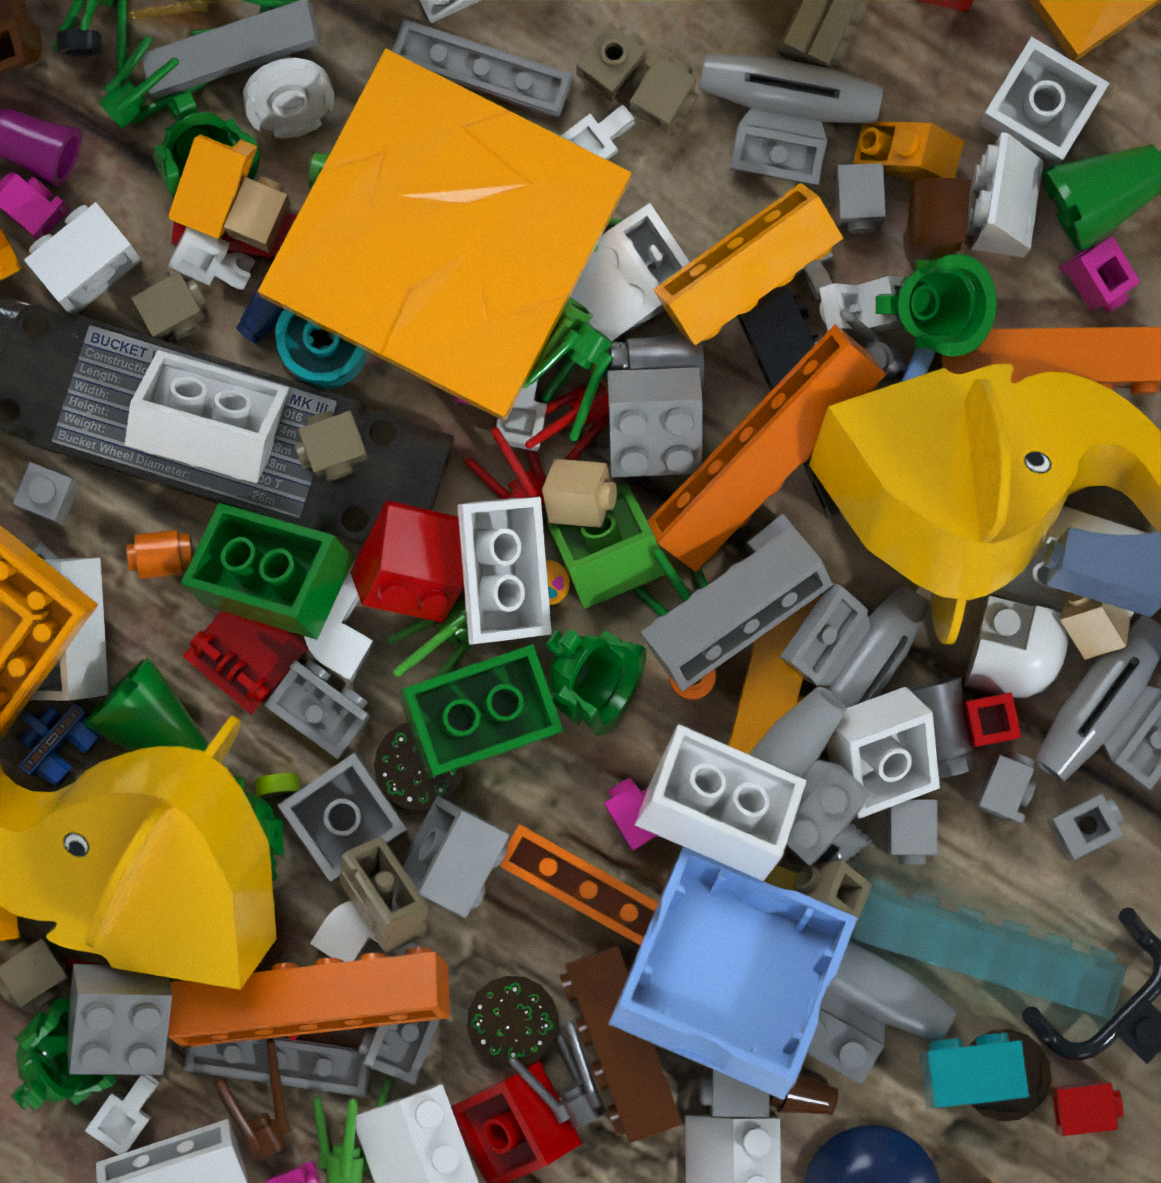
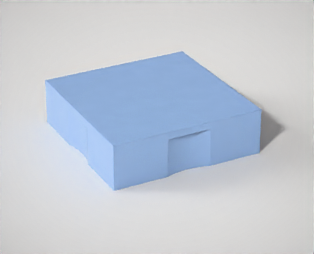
(733, 972)

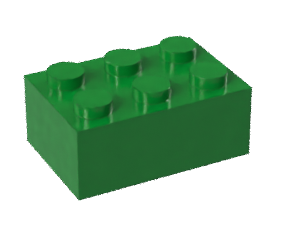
(268, 570)
(480, 711)

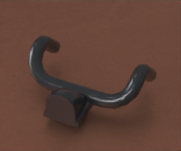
(1135, 1023)

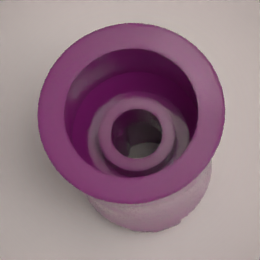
(39, 145)

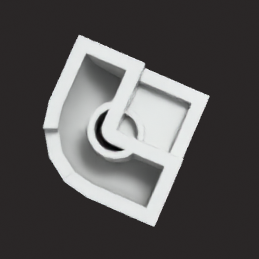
(1017, 649)

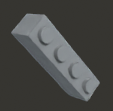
(737, 608)

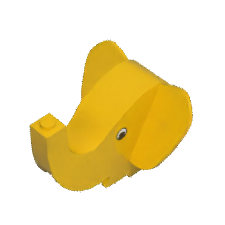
(971, 472)
(145, 864)

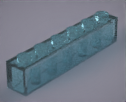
(989, 951)

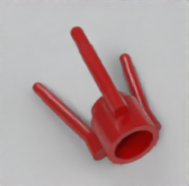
(597, 416)
(525, 484)

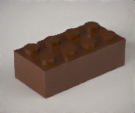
(625, 1061)

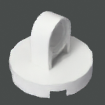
(288, 97)

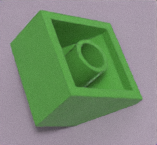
(610, 557)

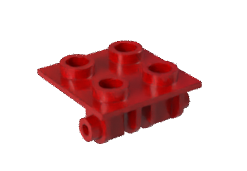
(244, 657)

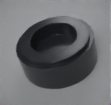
(78, 43)

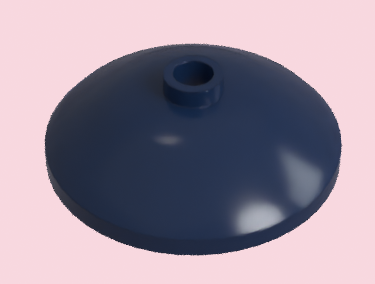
(871, 1156)

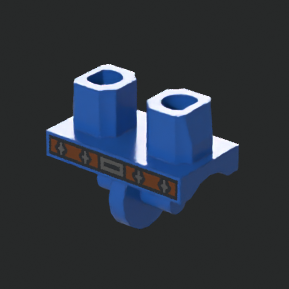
(45, 758)

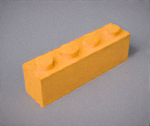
(748, 264)
(769, 684)

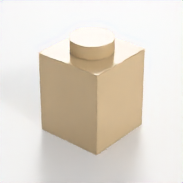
(258, 213)
(578, 493)
(1094, 625)

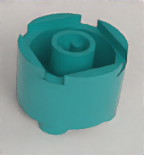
(321, 367)

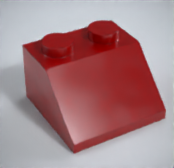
(411, 563)
(513, 1128)

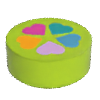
(277, 785)

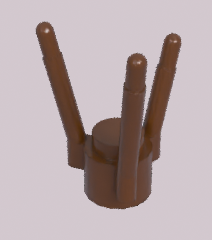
(260, 1133)

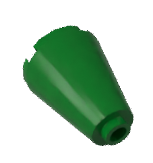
(1102, 191)
(145, 713)

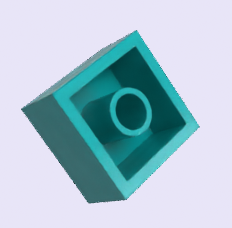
(973, 1073)

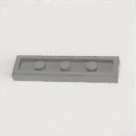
(234, 47)
(485, 69)
(300, 1064)

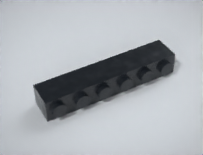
(779, 342)

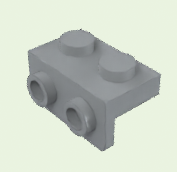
(318, 709)
(398, 1048)

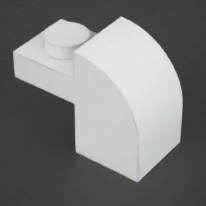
(860, 302)
(339, 645)
(346, 934)

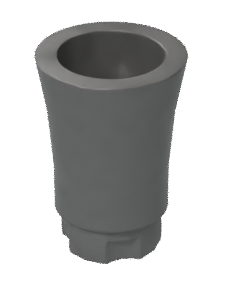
(657, 353)
(950, 725)

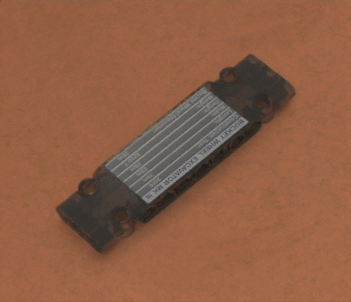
(77, 400)

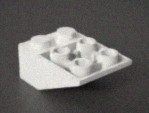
(1007, 198)
(625, 271)

